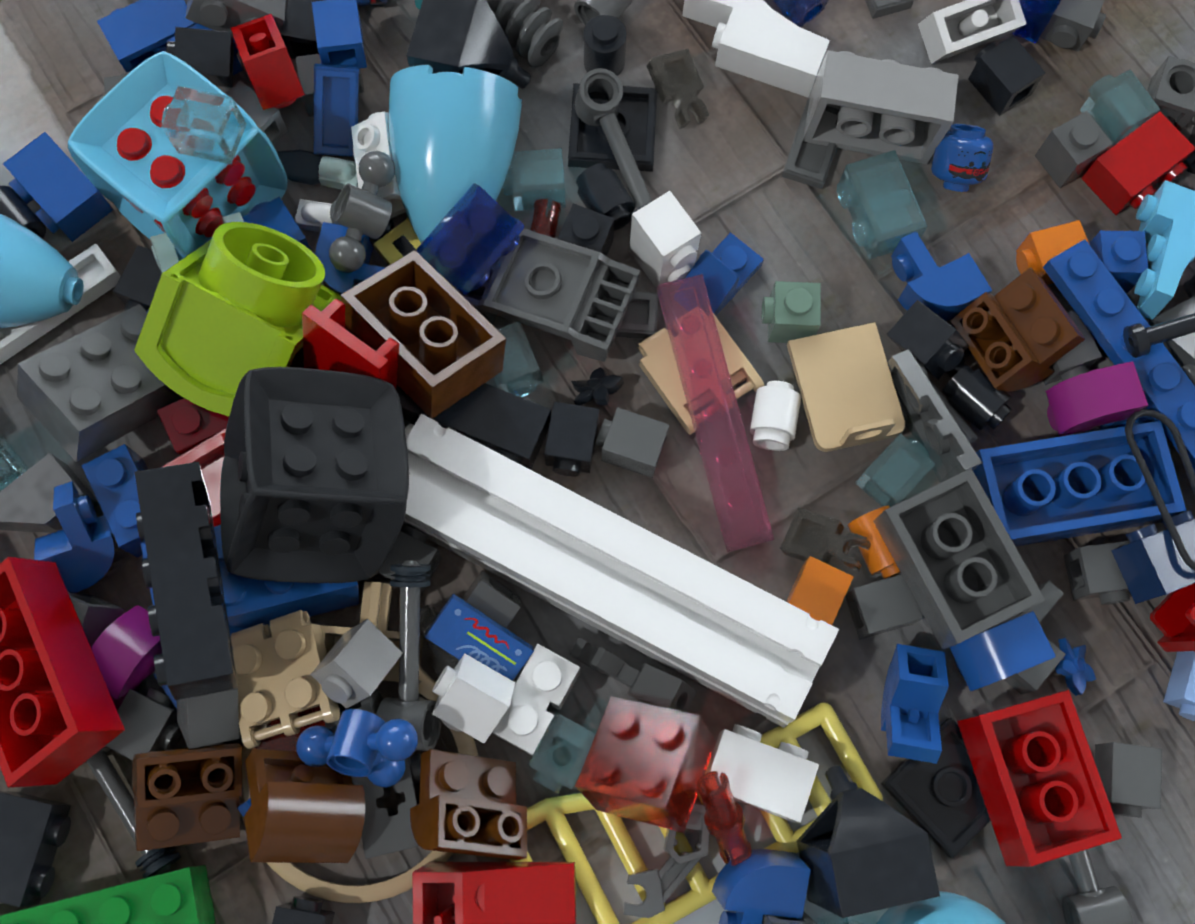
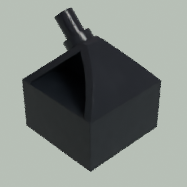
(461, 36)
(864, 853)

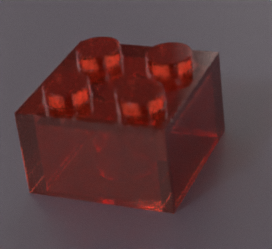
(646, 763)

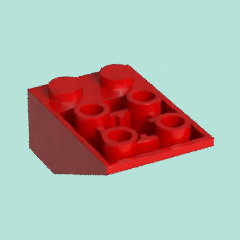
(494, 893)

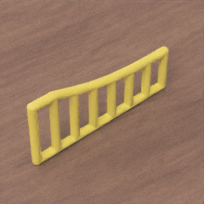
(554, 808)

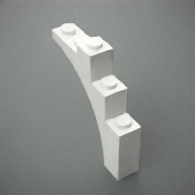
(761, 43)

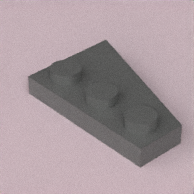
(931, 418)

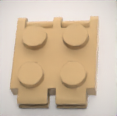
(663, 373)
(276, 679)

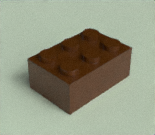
(442, 338)

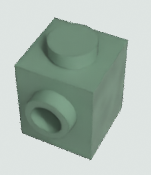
(792, 311)

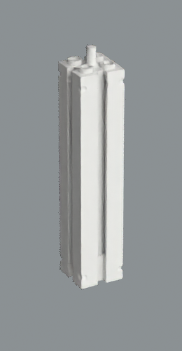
(613, 573)

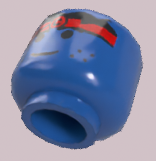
(962, 157)

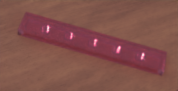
(714, 413)

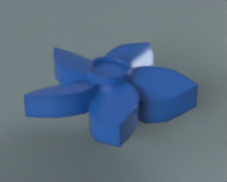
(1074, 667)

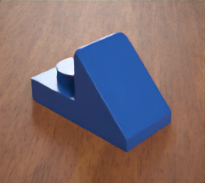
(726, 270)

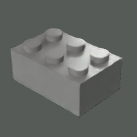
(880, 106)

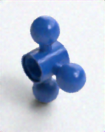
(361, 746)

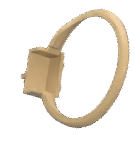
(376, 609)

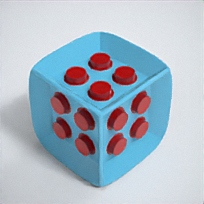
(146, 178)

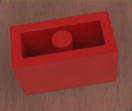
(267, 62)
(1138, 164)

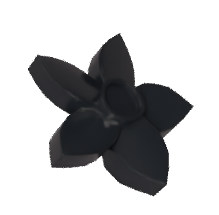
(597, 387)

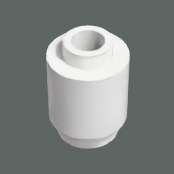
(775, 416)

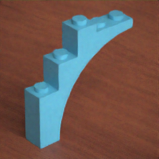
(1170, 236)

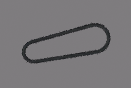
(1148, 477)

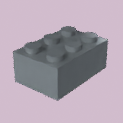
(93, 386)
(958, 559)

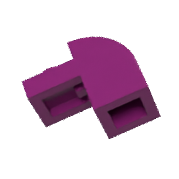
(1095, 399)
(126, 653)

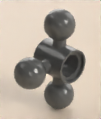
(361, 211)

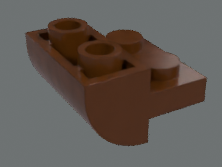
(1018, 332)
(187, 795)
(469, 807)
(301, 810)

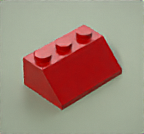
(1039, 780)

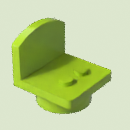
(230, 312)

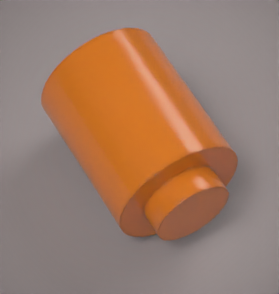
(878, 556)

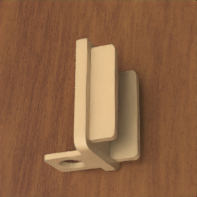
(846, 387)

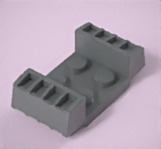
(559, 292)

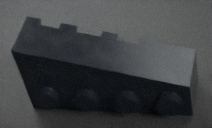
(185, 582)

